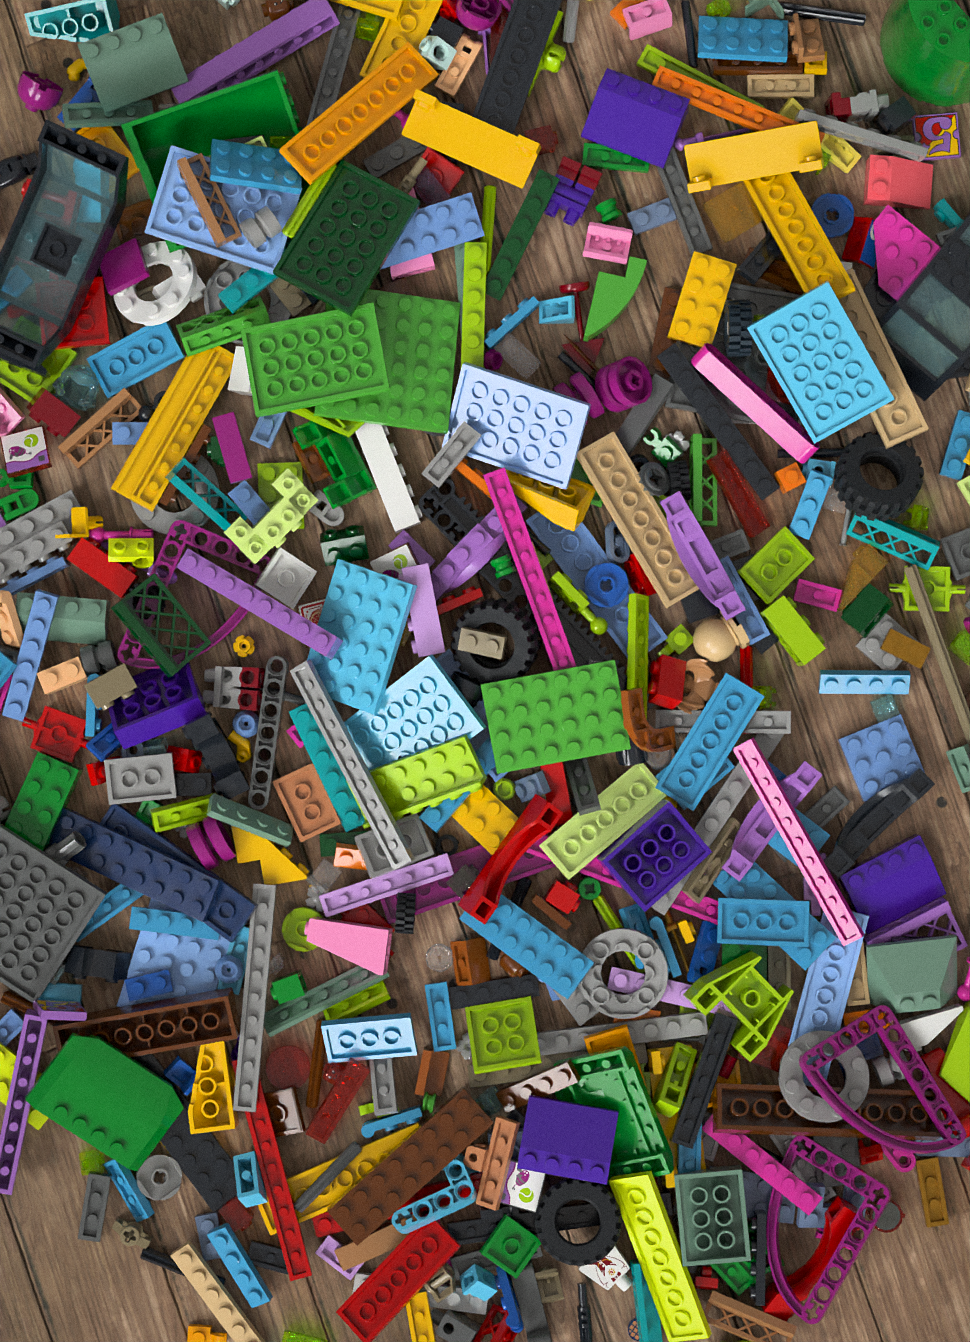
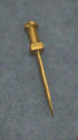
(671, 926)

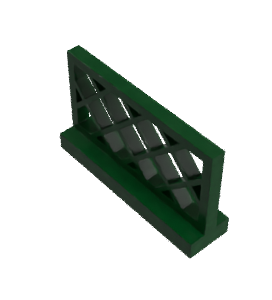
(150, 641)

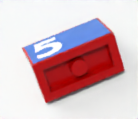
(861, 243)

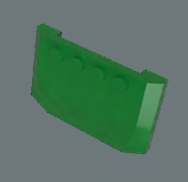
(614, 1082)
(106, 1099)

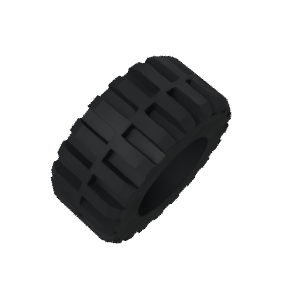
(869, 500)
(519, 626)
(556, 1244)

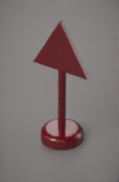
(591, 347)

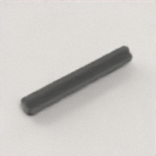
(327, 1176)

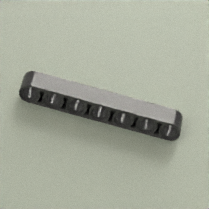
(269, 743)

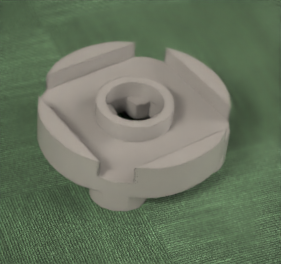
(146, 1175)

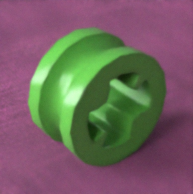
(429, 1102)

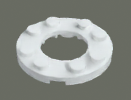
(176, 298)

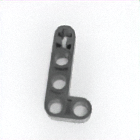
(531, 1305)

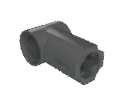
(67, 847)

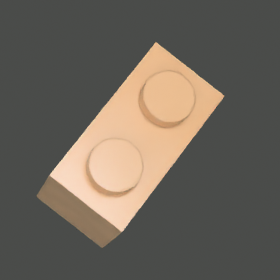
(62, 675)

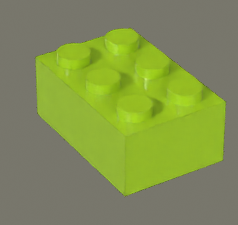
(792, 630)

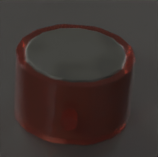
(890, 1218)

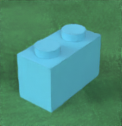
(249, 1180)

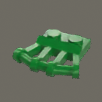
(738, 1273)

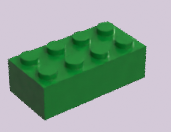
(43, 799)

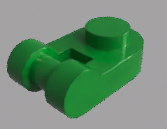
(26, 500)

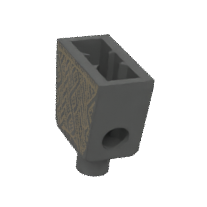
(464, 1328)

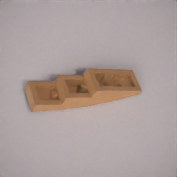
(377, 1243)

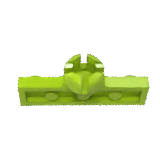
(552, 54)

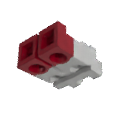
(856, 108)
(227, 687)

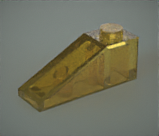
(861, 571)

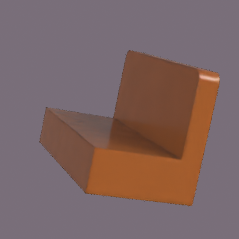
(470, 961)
(432, 1072)

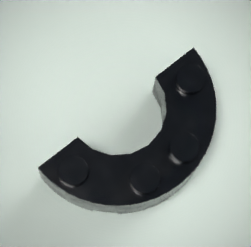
(218, 755)

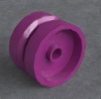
(623, 384)
(582, 391)
(210, 842)

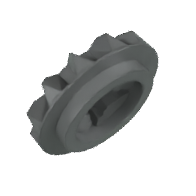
(654, 471)

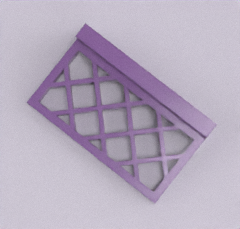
(916, 919)

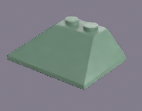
(912, 973)

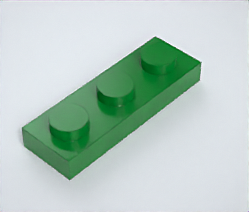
(606, 158)

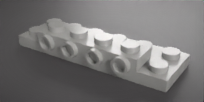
(34, 535)

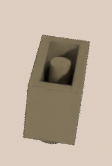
(110, 686)

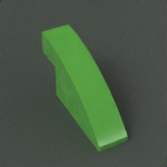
(612, 297)

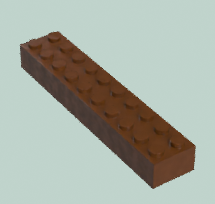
(766, 1112)

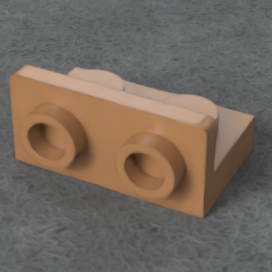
(807, 39)

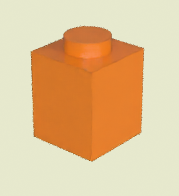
(789, 478)

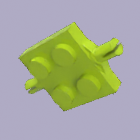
(937, 585)

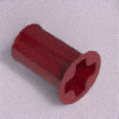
(727, 1066)

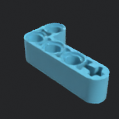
(433, 1200)

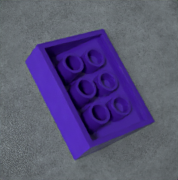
(635, 118)
(156, 705)
(654, 854)
(892, 882)
(567, 1139)

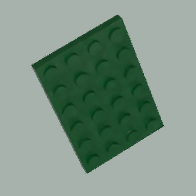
(346, 237)

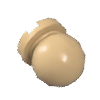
(717, 638)

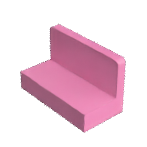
(647, 18)

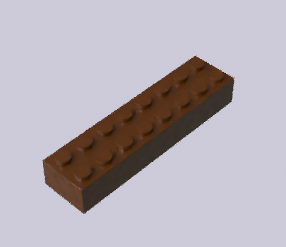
(160, 1023)
(409, 1166)

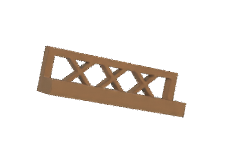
(201, 200)
(92, 424)
(750, 1314)

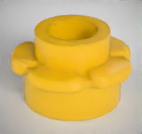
(244, 652)

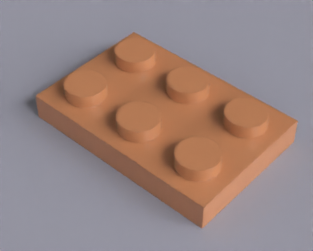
(306, 802)

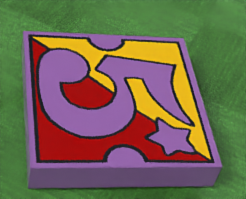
(938, 134)
(60, 1010)

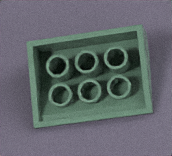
(133, 63)
(712, 1216)

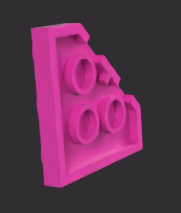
(899, 251)

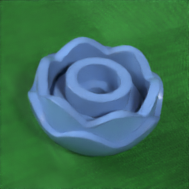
(242, 717)
(229, 962)

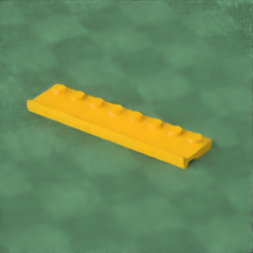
(173, 426)

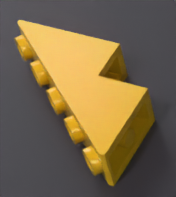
(275, 862)

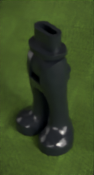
(16, 169)

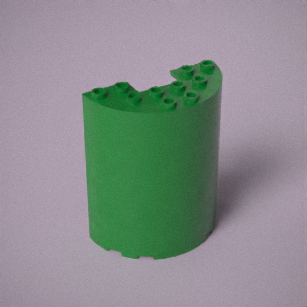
(928, 50)
(236, 111)

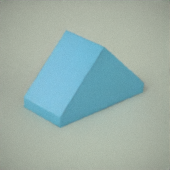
(557, 310)

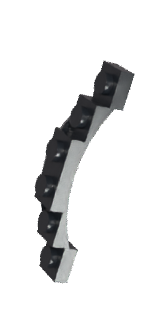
(874, 818)

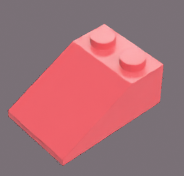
(897, 182)

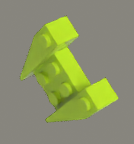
(746, 997)

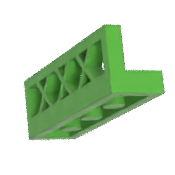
(223, 329)
(696, 461)

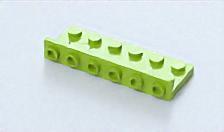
(428, 777)

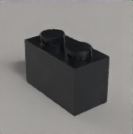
(895, 117)

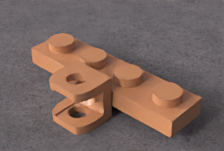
(493, 1161)

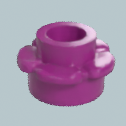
(492, 360)

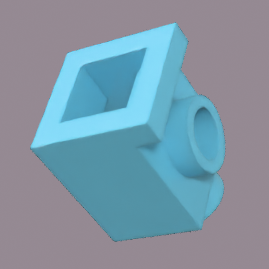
(826, 466)
(478, 1282)

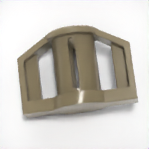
(133, 1232)
(431, 1286)

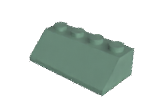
(74, 618)

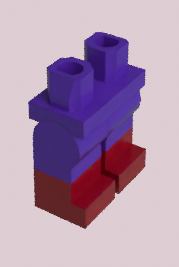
(569, 198)

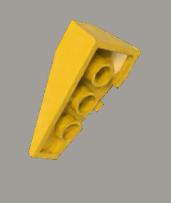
(212, 1092)

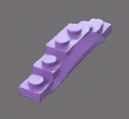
(470, 554)
(700, 557)
(759, 827)

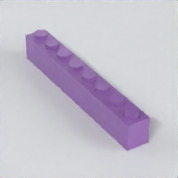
(260, 50)
(259, 604)
(17, 1107)

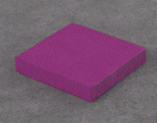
(124, 267)

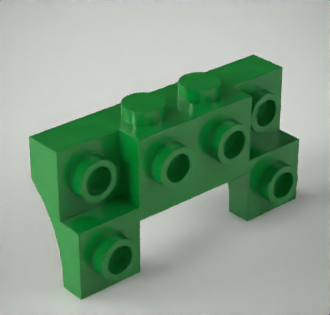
(341, 460)

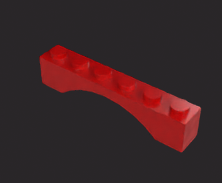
(485, 891)
(837, 1220)

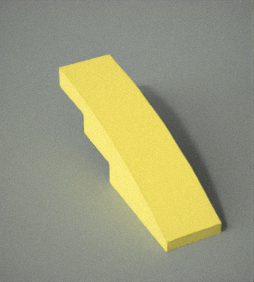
(841, 152)

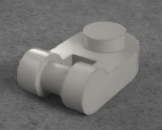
(329, 516)

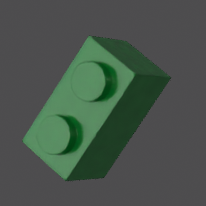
(288, 987)

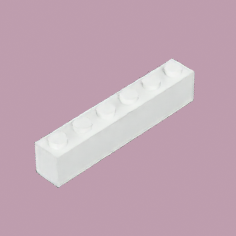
(388, 476)

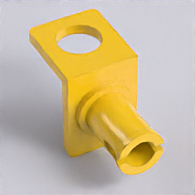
(81, 523)

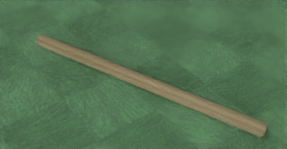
(939, 648)

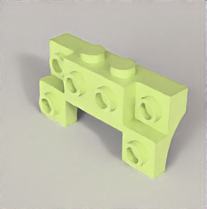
(277, 522)

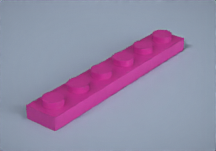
(767, 1168)

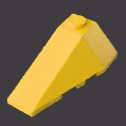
(557, 504)

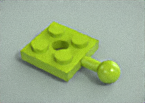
(576, 601)

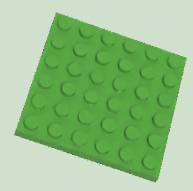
(419, 361)

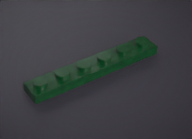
(520, 234)

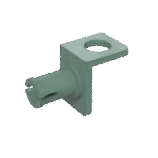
(756, 5)

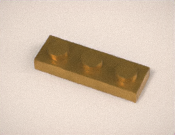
(931, 1191)

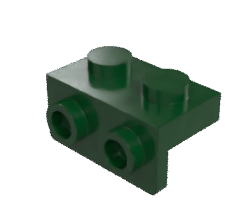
(344, 544)

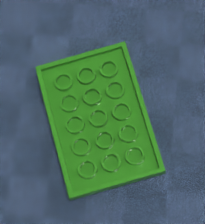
(315, 360)
(555, 716)

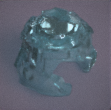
(77, 387)

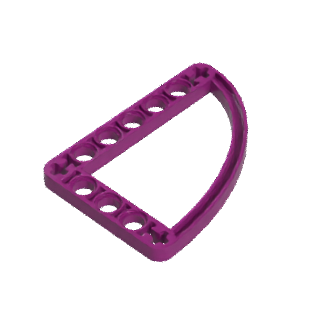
(171, 562)
(907, 1067)
(836, 1260)

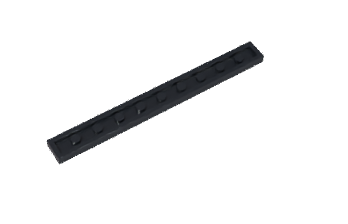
(568, 1218)

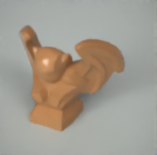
(699, 687)

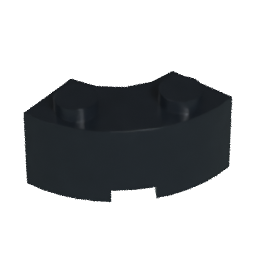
(106, 964)

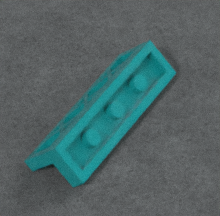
(197, 499)
(901, 533)
(646, 1313)

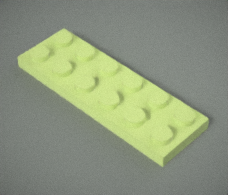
(591, 833)

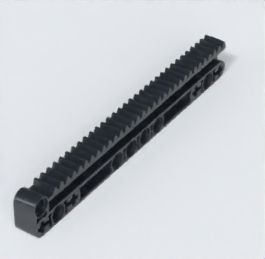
(579, 642)

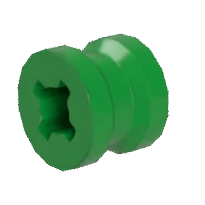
(608, 210)
(503, 566)
(586, 887)

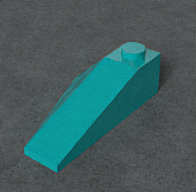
(75, 20)

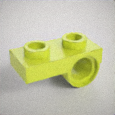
(135, 550)

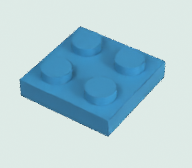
(815, 832)

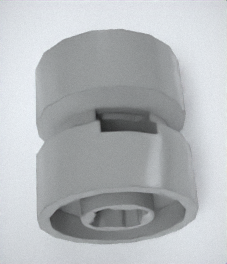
(263, 225)
(887, 1069)

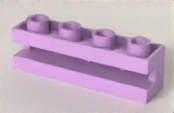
(423, 612)

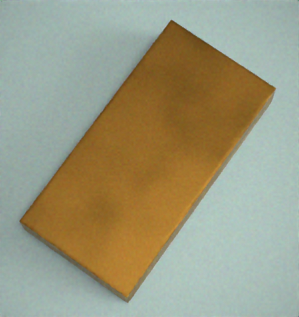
(905, 648)

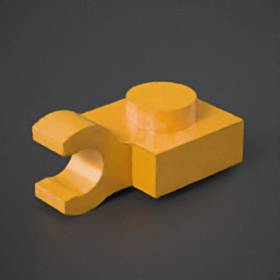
(204, 1333)

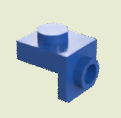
(181, 1074)

